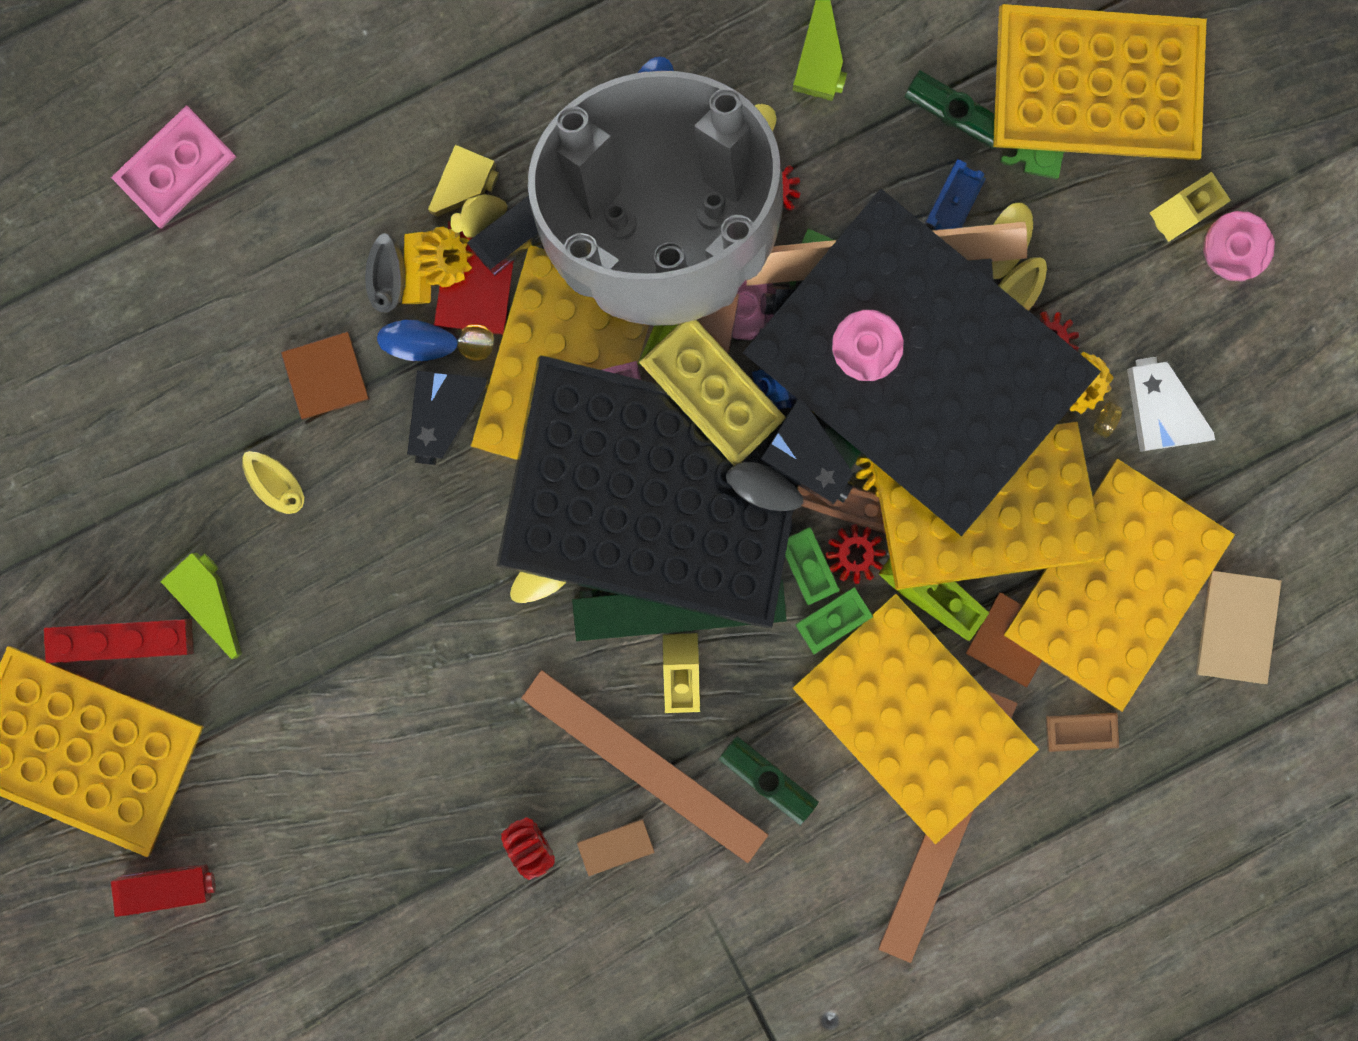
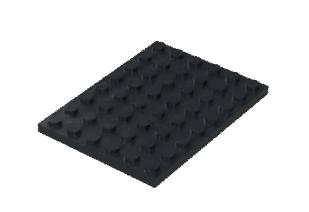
(974, 373)
(637, 500)

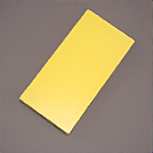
(713, 390)

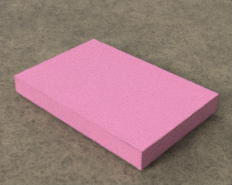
(173, 167)

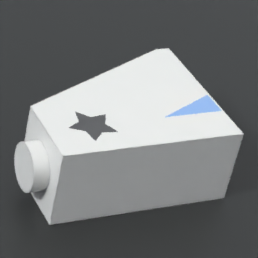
(1163, 408)

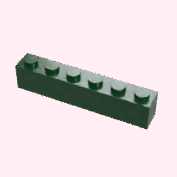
(627, 616)

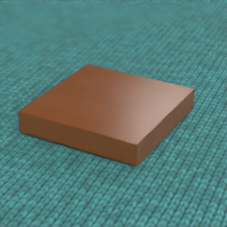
(325, 375)
(998, 651)

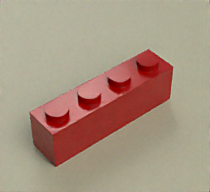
(118, 640)

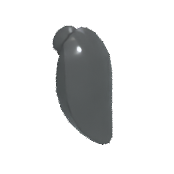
(385, 274)
(763, 487)

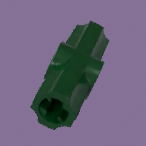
(935, 98)
(786, 795)

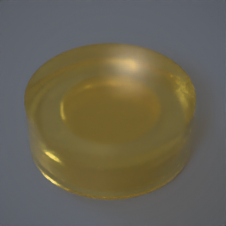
(475, 342)
(1107, 419)

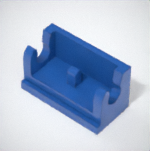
(955, 198)

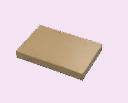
(1238, 627)

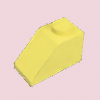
(463, 178)
(1189, 206)
(681, 673)

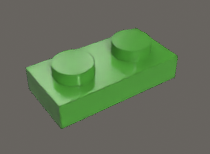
(810, 567)
(834, 620)

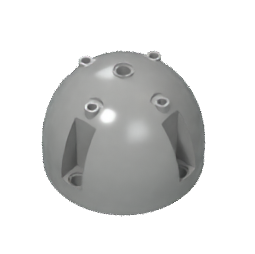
(653, 179)

